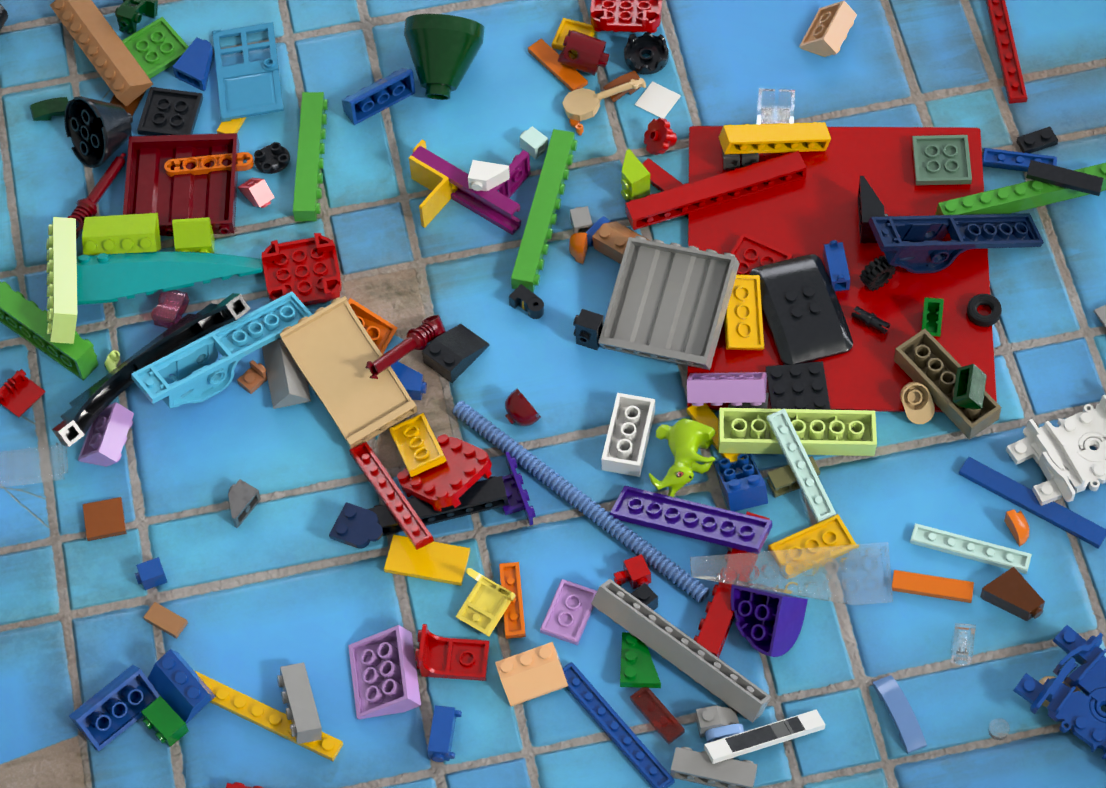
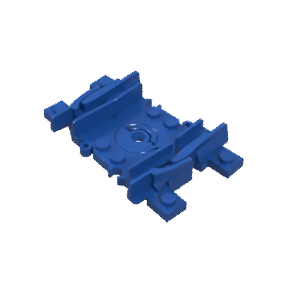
(1074, 709)

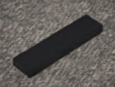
(1064, 177)

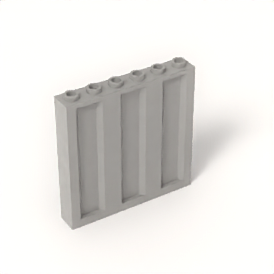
(669, 302)

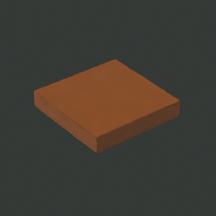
(104, 519)

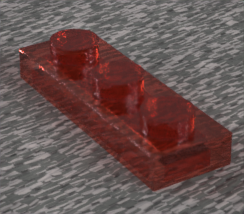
(657, 714)

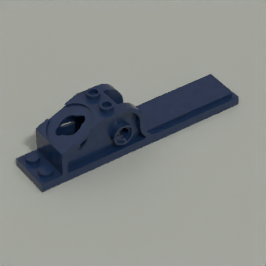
(926, 252)

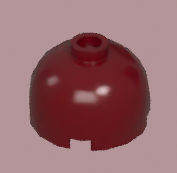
(520, 410)

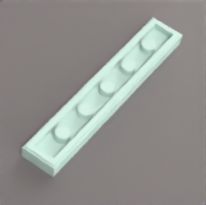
(801, 465)
(970, 548)

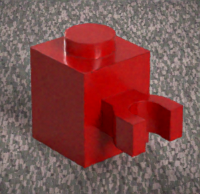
(634, 571)

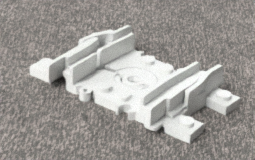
(1066, 453)

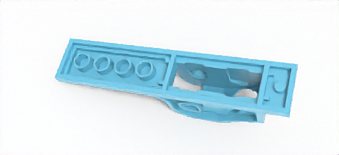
(195, 366)

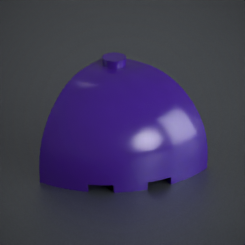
(768, 618)

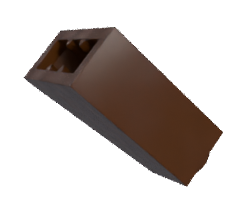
(1014, 595)

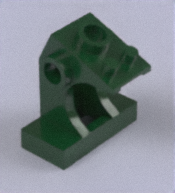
(131, 12)

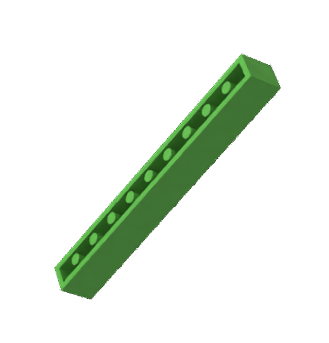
(1016, 197)
(543, 210)

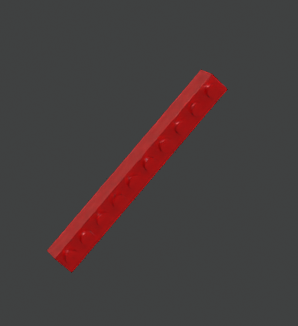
(715, 190)

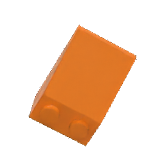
(377, 327)

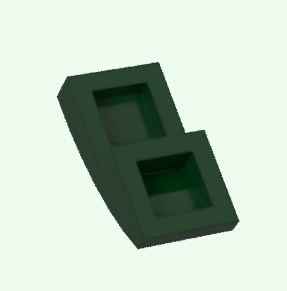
(47, 108)

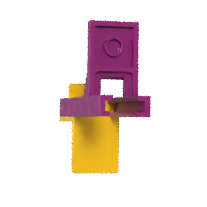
(450, 183)

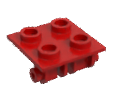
(19, 393)

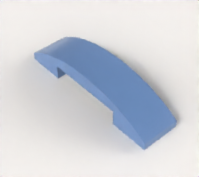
(901, 713)

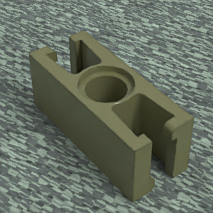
(783, 480)

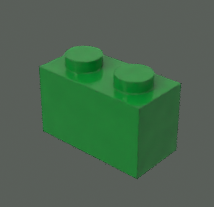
(164, 721)

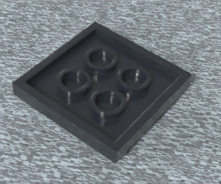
(169, 112)
(798, 386)

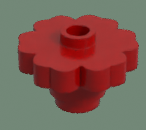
(659, 136)

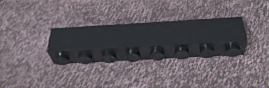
(478, 498)

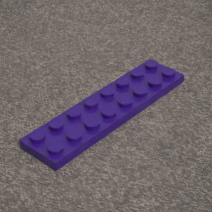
(691, 519)

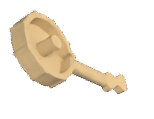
(585, 103)

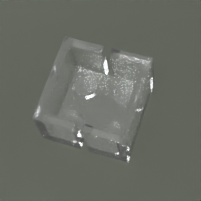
(769, 113)

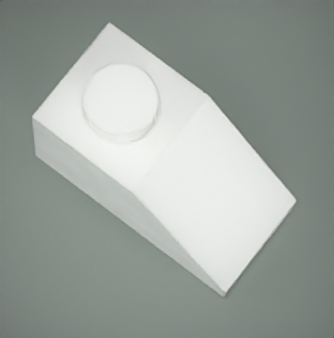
(487, 175)

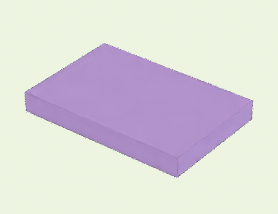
(569, 612)

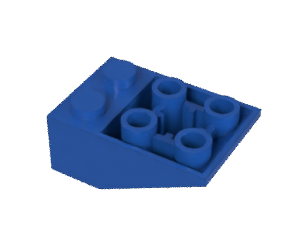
(741, 482)

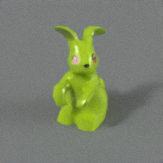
(684, 441)

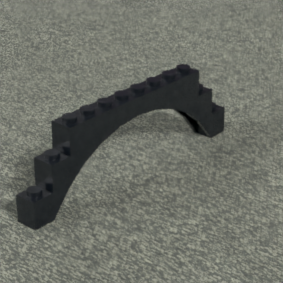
(185, 331)

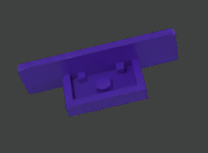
(516, 495)

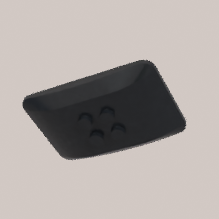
(802, 310)

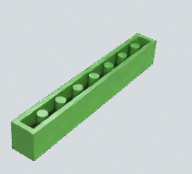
(310, 156)

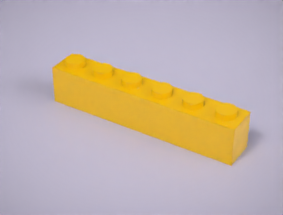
(774, 138)

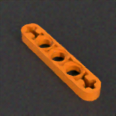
(200, 161)

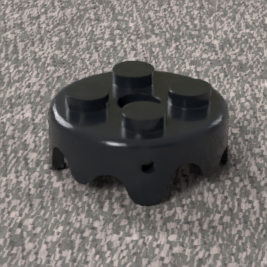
(646, 44)

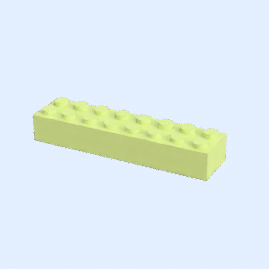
(61, 280)
(818, 430)

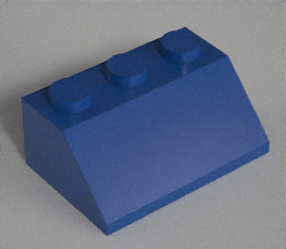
(180, 685)

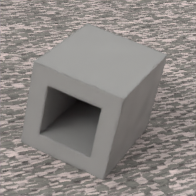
(580, 219)

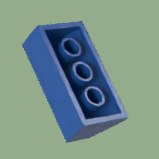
(379, 95)
(114, 707)

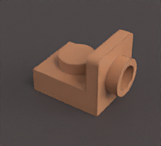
(253, 377)

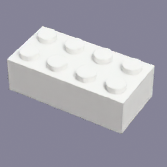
(628, 434)

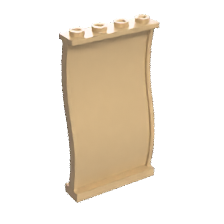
(333, 358)

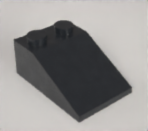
(868, 207)
(453, 352)

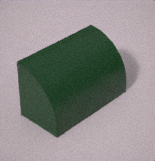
(969, 387)

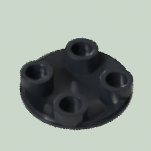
(271, 158)

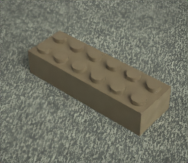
(936, 369)

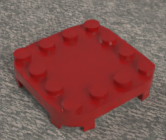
(626, 15)
(303, 267)
(451, 479)

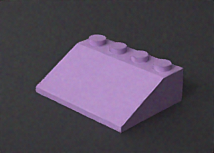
(384, 673)

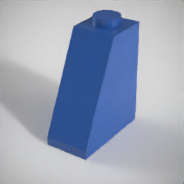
(195, 64)
(411, 380)

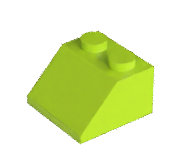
(634, 178)
(193, 235)

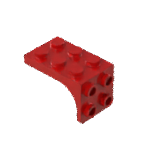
(451, 657)

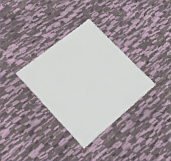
(657, 100)

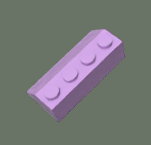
(727, 388)

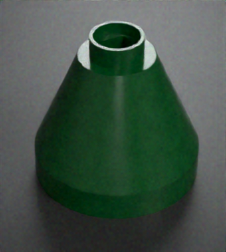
(442, 50)

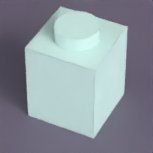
(533, 142)

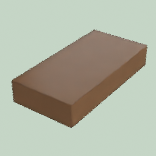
(165, 620)

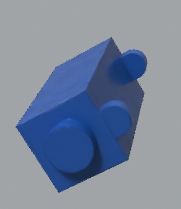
(836, 265)
(442, 733)

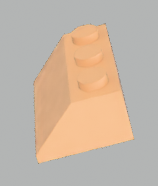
(829, 29)
(531, 674)

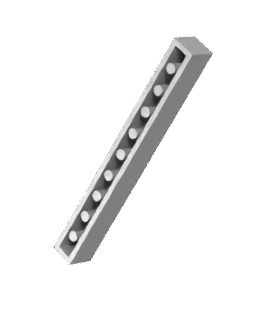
(681, 650)

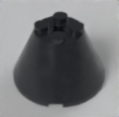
(96, 129)

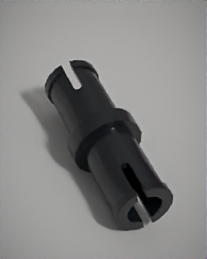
(870, 320)

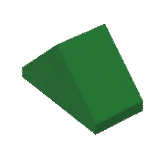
(932, 315)

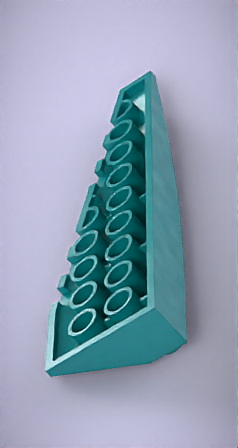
(112, 276)

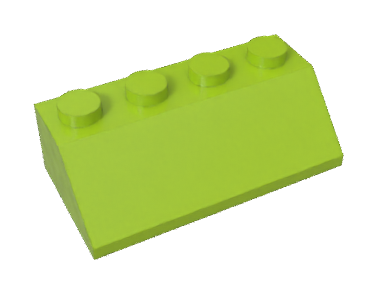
(121, 234)

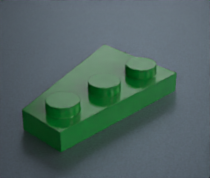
(637, 664)

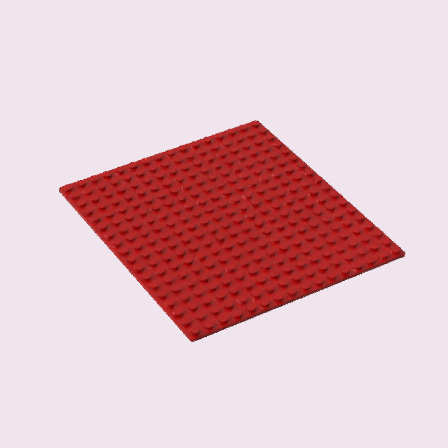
(824, 209)

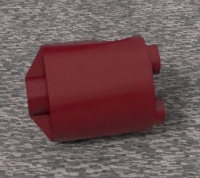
(583, 52)

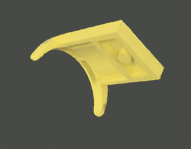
(484, 604)

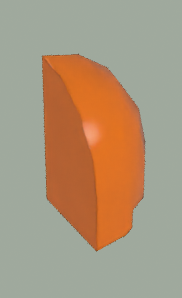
(578, 246)
(1018, 526)

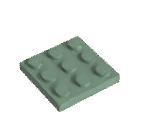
(941, 160)

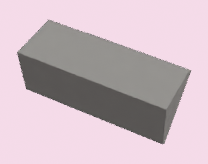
(284, 377)

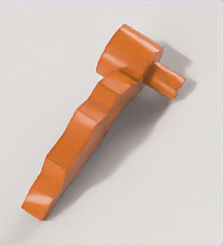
(577, 125)

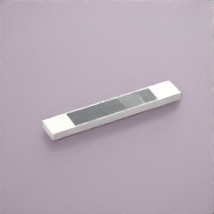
(764, 736)

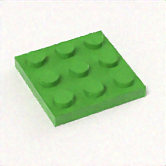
(156, 47)

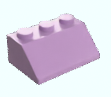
(107, 436)

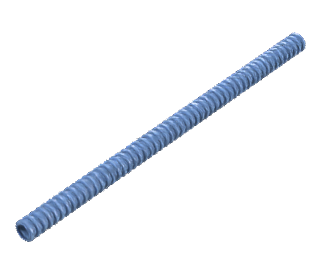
(581, 501)

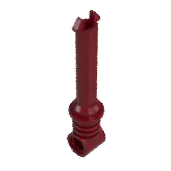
(87, 206)
(416, 340)

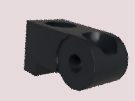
(528, 301)

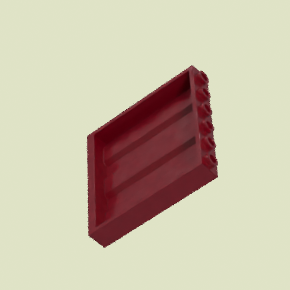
(182, 195)

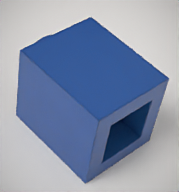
(150, 574)

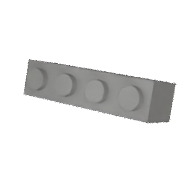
(300, 703)
(698, 768)

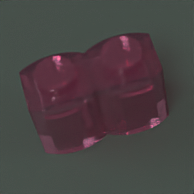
(170, 308)

